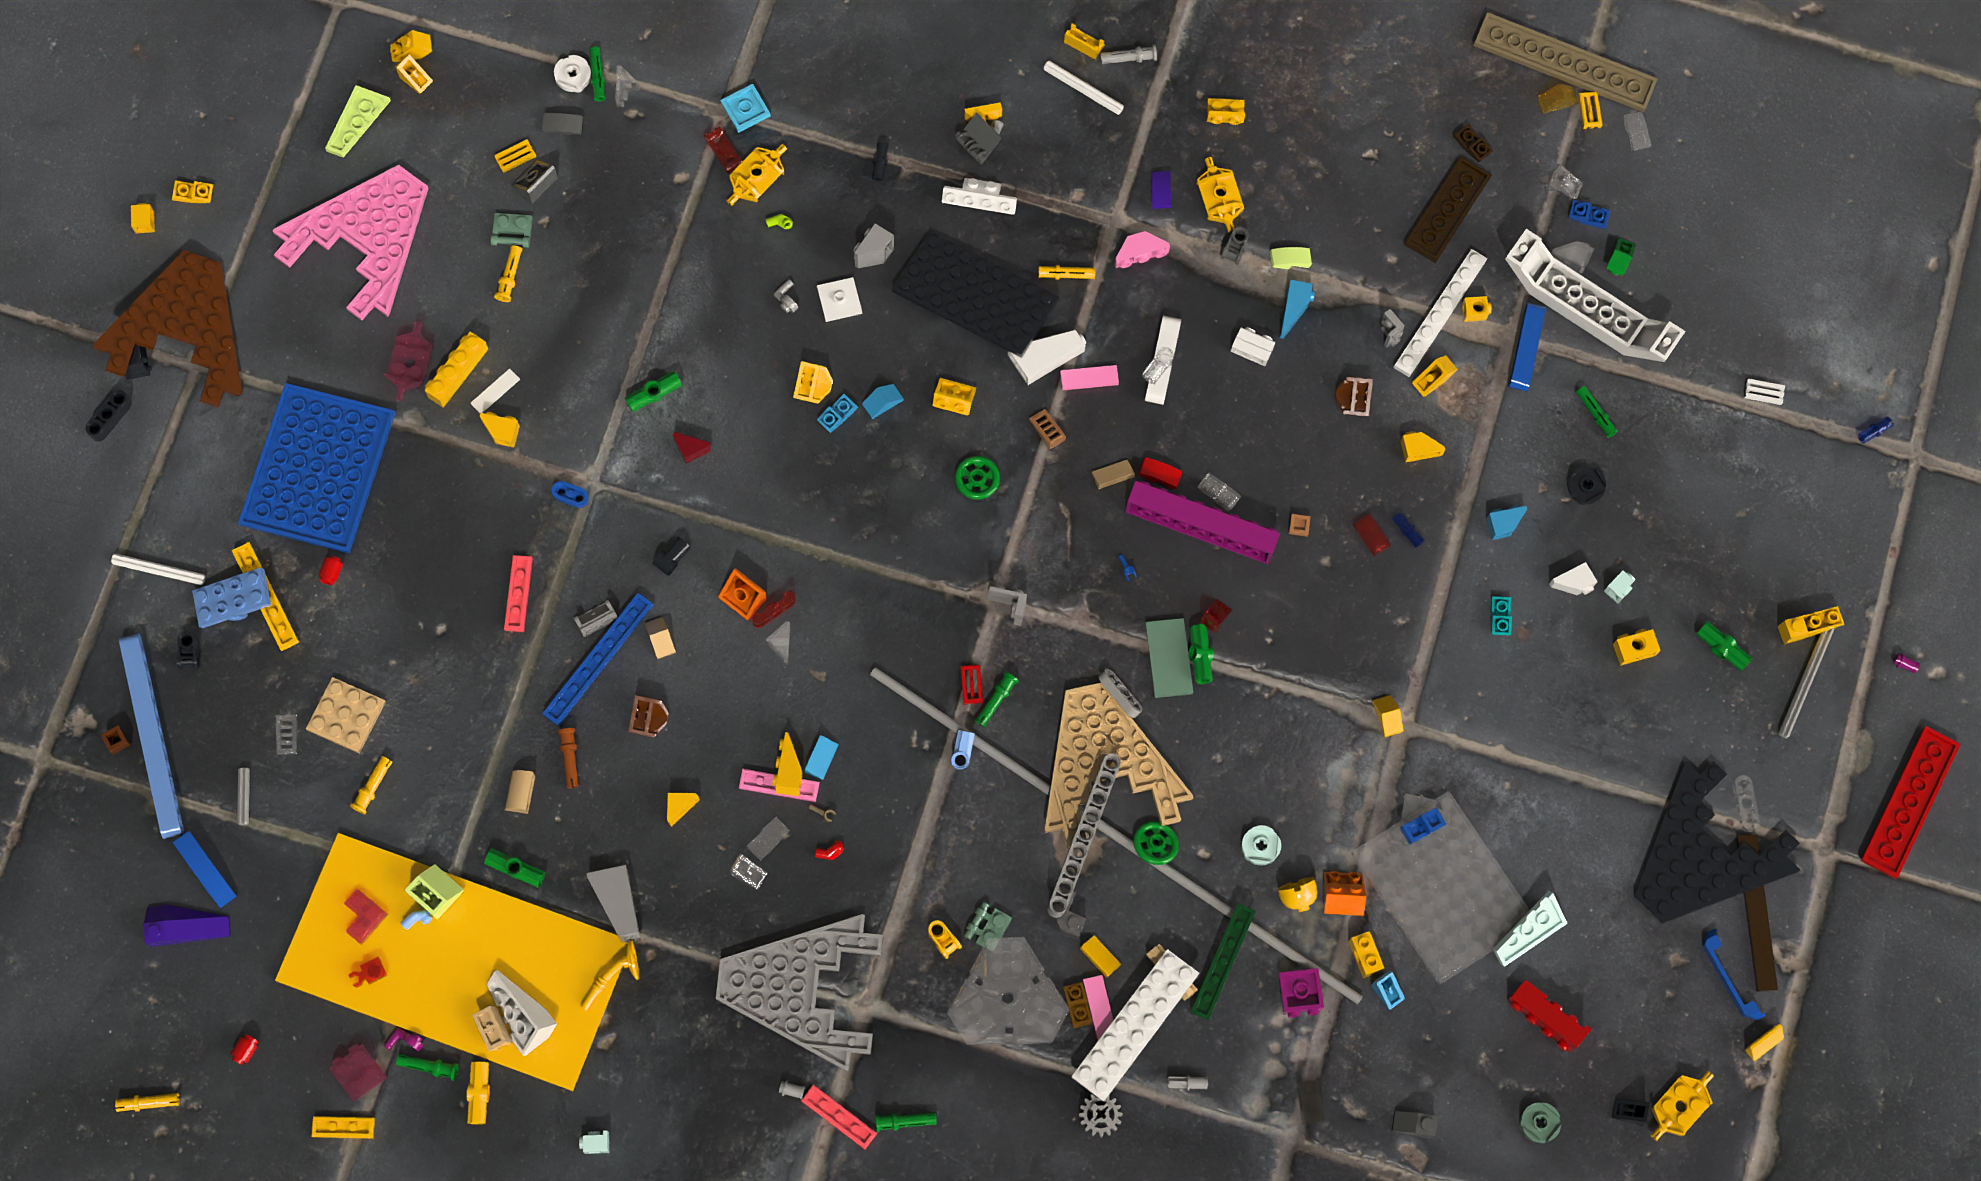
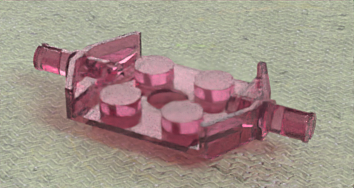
(409, 347)

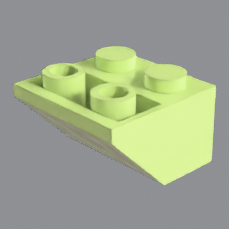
(434, 891)

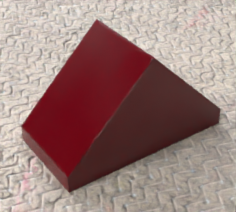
(691, 447)

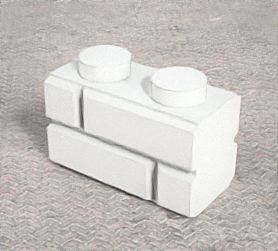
(1253, 346)

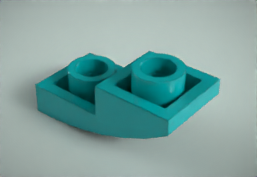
(1501, 616)

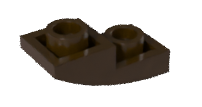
(1472, 144)

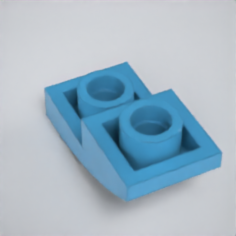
(838, 413)

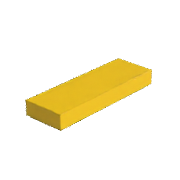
(343, 1127)

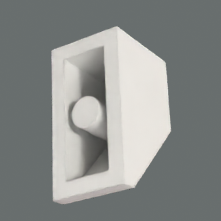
(1575, 581)

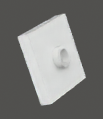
(839, 299)

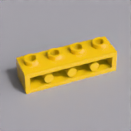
(456, 369)

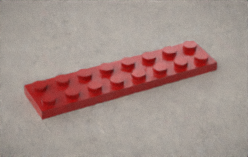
(1910, 802)

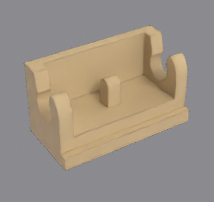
(492, 1028)

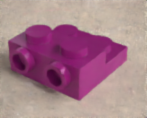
(1301, 992)

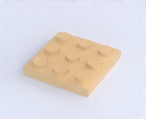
(345, 715)

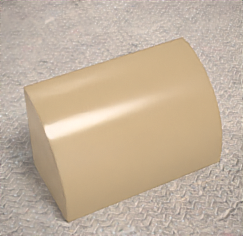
(520, 791)

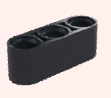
(109, 406)

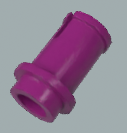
(1906, 663)

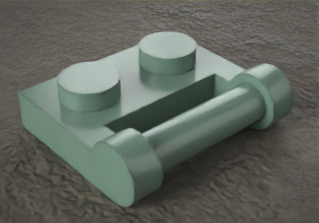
(514, 225)

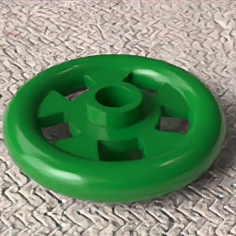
(979, 462)
(1146, 855)

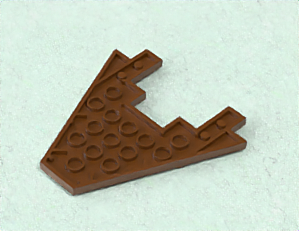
(188, 306)

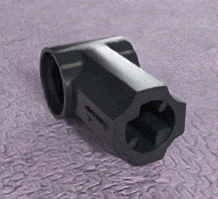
(668, 559)

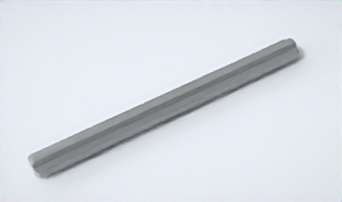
(1805, 683)

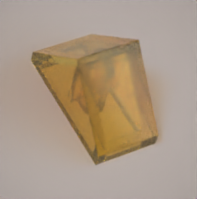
(1557, 98)

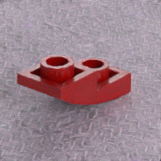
(1159, 471)

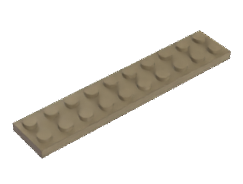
(1565, 62)

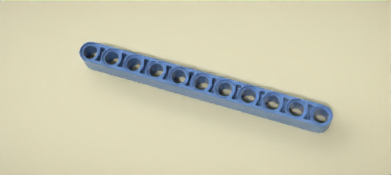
(151, 736)

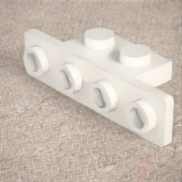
(979, 195)

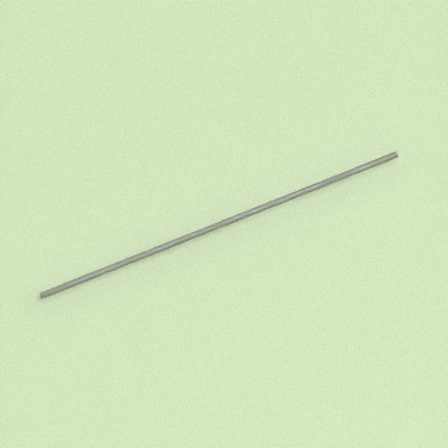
(1116, 835)

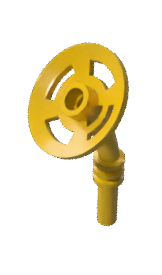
(629, 960)

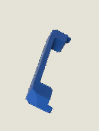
(1749, 1010)

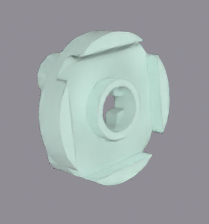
(1268, 837)

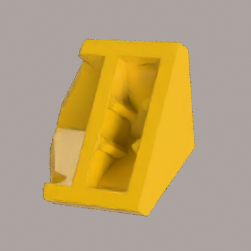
(812, 382)

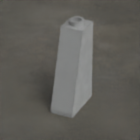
(615, 895)

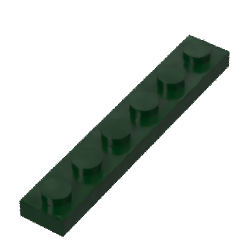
(1223, 961)

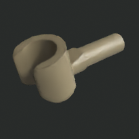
(822, 812)

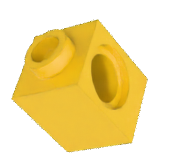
(142, 218)
(1470, 314)

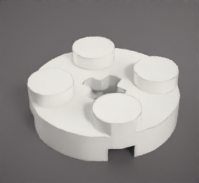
(567, 65)

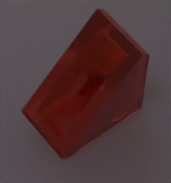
(1215, 616)

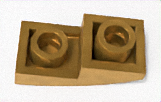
(1078, 1005)

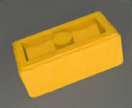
(1100, 956)
(1765, 1042)

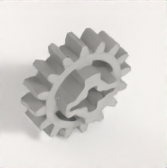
(1093, 1107)

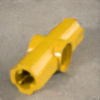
(478, 1093)

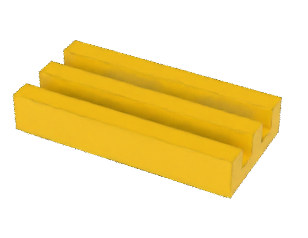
(1591, 123)
(511, 150)

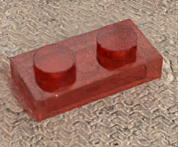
(1372, 535)

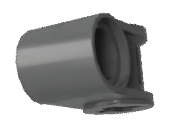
(1235, 248)

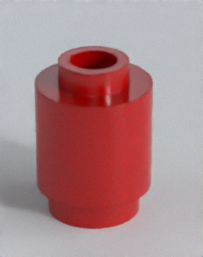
(330, 570)
(244, 1049)

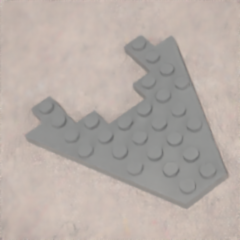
(780, 986)

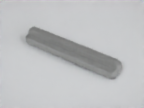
(243, 796)

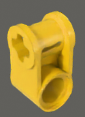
(944, 939)

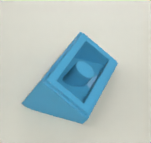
(821, 757)

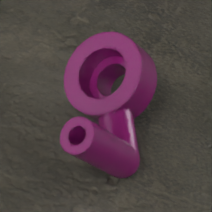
(413, 1040)

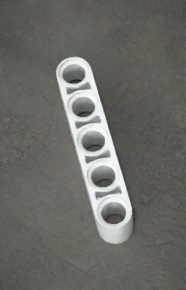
(1167, 338)

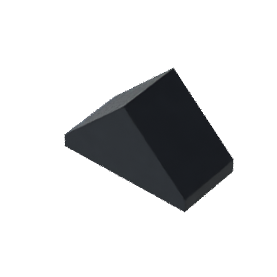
(1632, 1111)

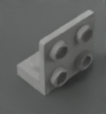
(1015, 597)

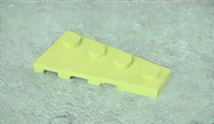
(356, 118)

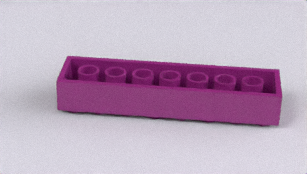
(1202, 522)

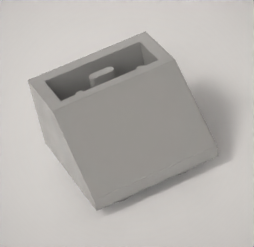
(874, 248)

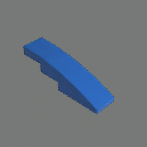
(204, 869)

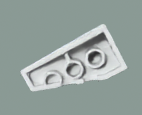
(526, 1017)

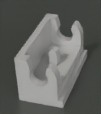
(596, 618)

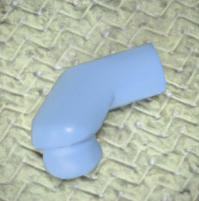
(416, 916)

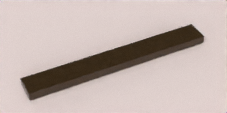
(1759, 929)

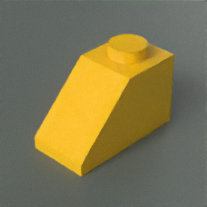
(1434, 375)
(1420, 446)

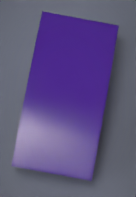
(1161, 189)

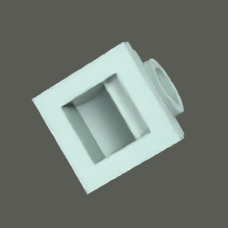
(1620, 586)
(595, 1142)

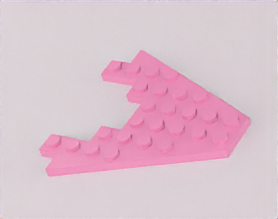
(374, 219)

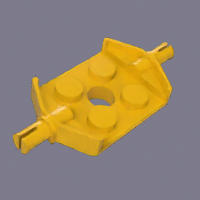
(751, 187)
(1220, 208)
(1692, 1094)

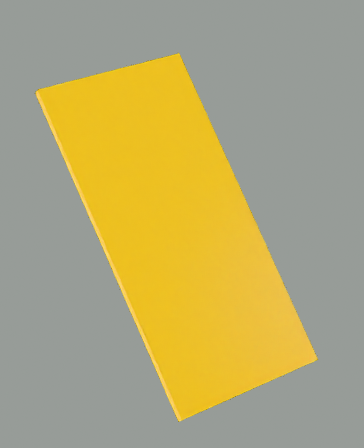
(444, 966)

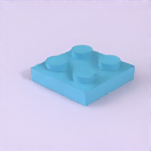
(745, 108)

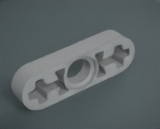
(1120, 693)

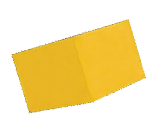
(413, 74)
(1388, 715)
(679, 805)

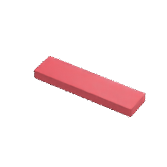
(518, 593)
(839, 1117)

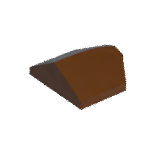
(1354, 395)
(648, 716)

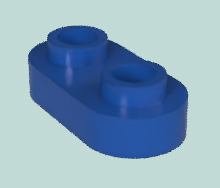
(570, 495)

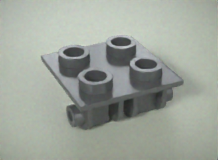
(978, 138)

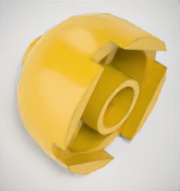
(1299, 894)

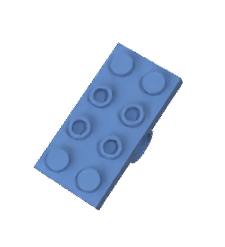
(231, 598)

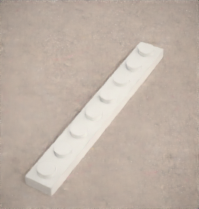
(1440, 313)

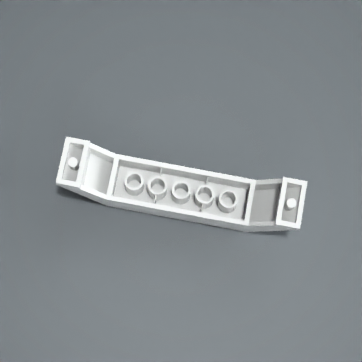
(1589, 304)

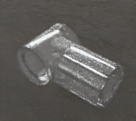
(1158, 366)

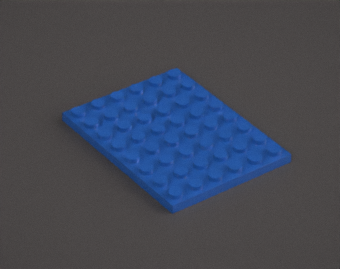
(317, 468)

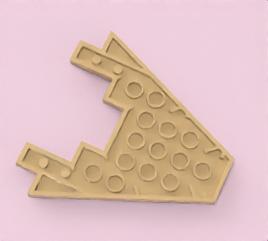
(1088, 731)

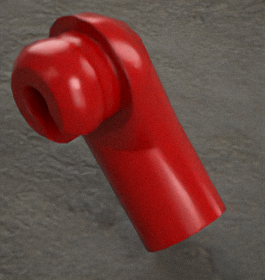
(830, 853)

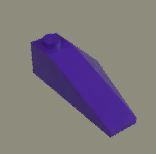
(179, 925)

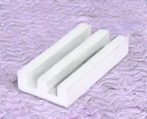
(1780, 391)

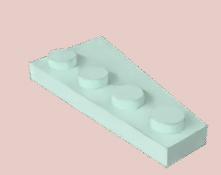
(1532, 929)

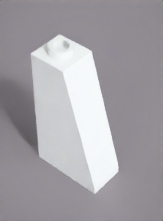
(1048, 354)

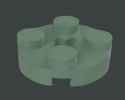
(1529, 1125)

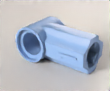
(963, 747)

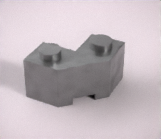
(1069, 923)

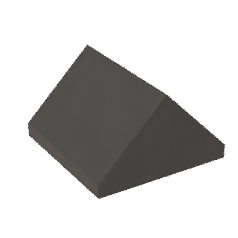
(535, 180)

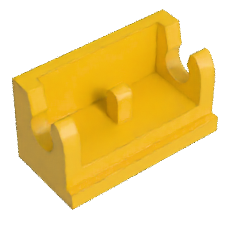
(1083, 42)

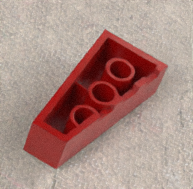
(1548, 1016)

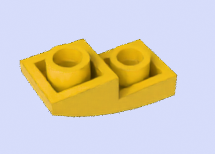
(192, 193)

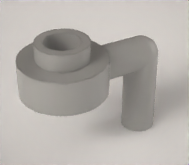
(787, 303)

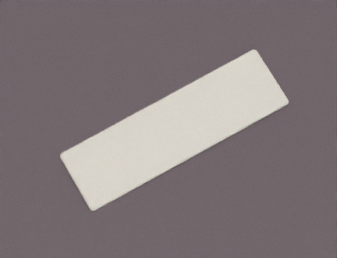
(495, 391)

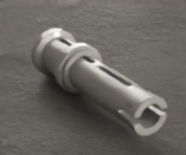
(1137, 54)

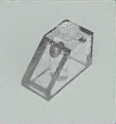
(1574, 255)

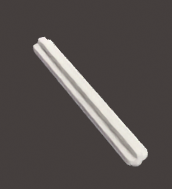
(1083, 87)
(159, 569)

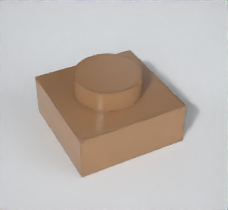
(1299, 525)

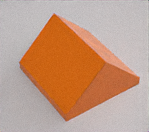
(742, 594)

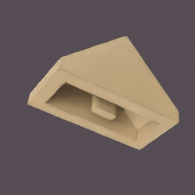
(660, 637)

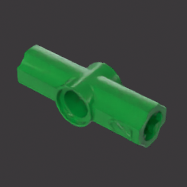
(664, 386)
(1724, 646)
(1201, 654)
(525, 873)

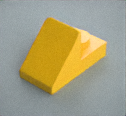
(990, 112)

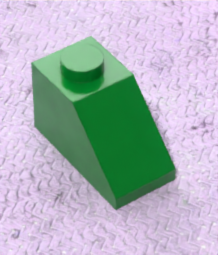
(1621, 257)

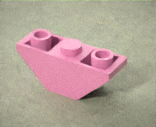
(1141, 248)

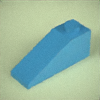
(1297, 302)

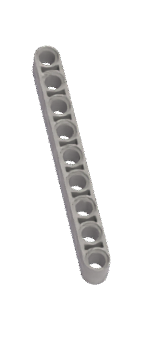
(1079, 842)

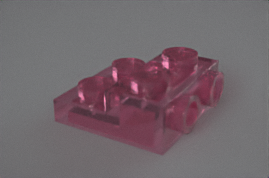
(357, 1072)

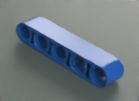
(1527, 347)

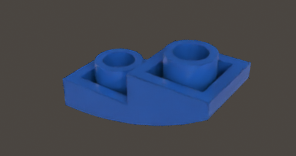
(1586, 214)

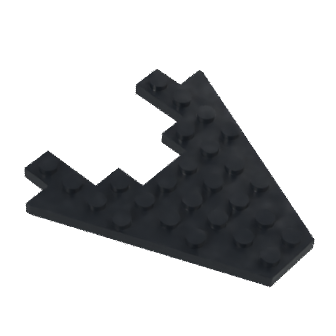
(1690, 867)

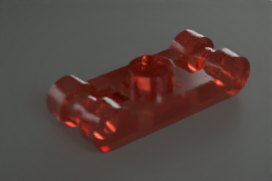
(723, 149)
(774, 610)

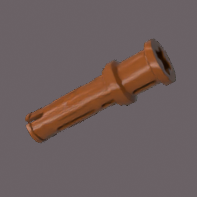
(568, 748)

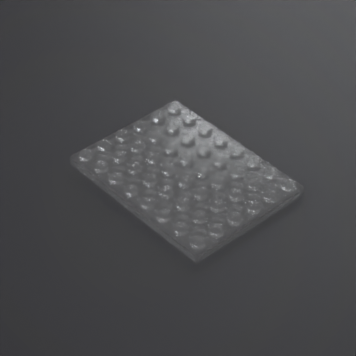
(1443, 891)

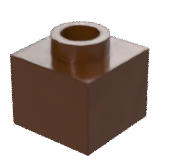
(111, 736)

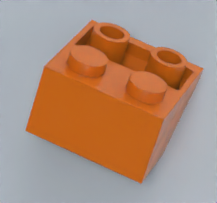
(1343, 893)

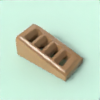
(1052, 424)

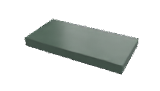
(1169, 658)

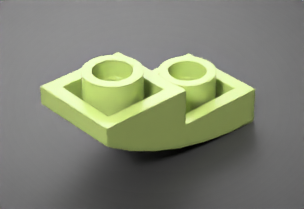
(1290, 256)

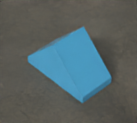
(882, 400)
(1388, 990)

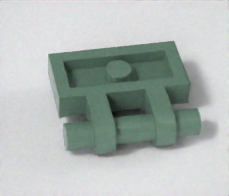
(994, 928)

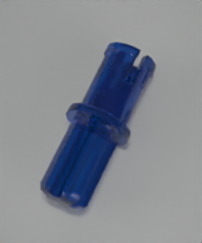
(1875, 430)
(1408, 530)

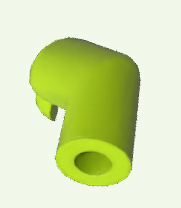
(780, 220)

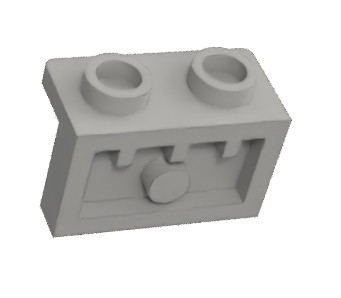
(1392, 328)

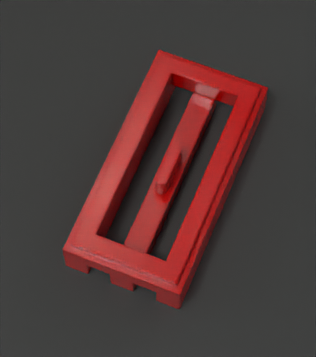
(980, 698)

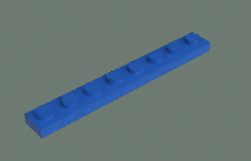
(598, 659)

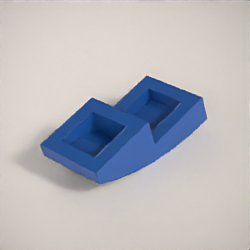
(1423, 826)

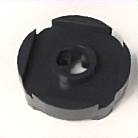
(1584, 495)

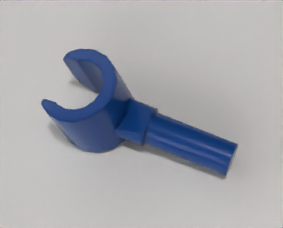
(1127, 569)

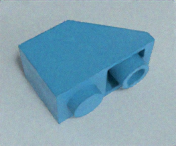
(1504, 522)

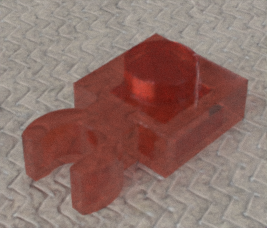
(371, 971)

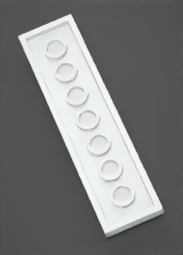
(1135, 1025)

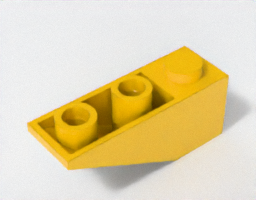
(1810, 625)
(789, 774)

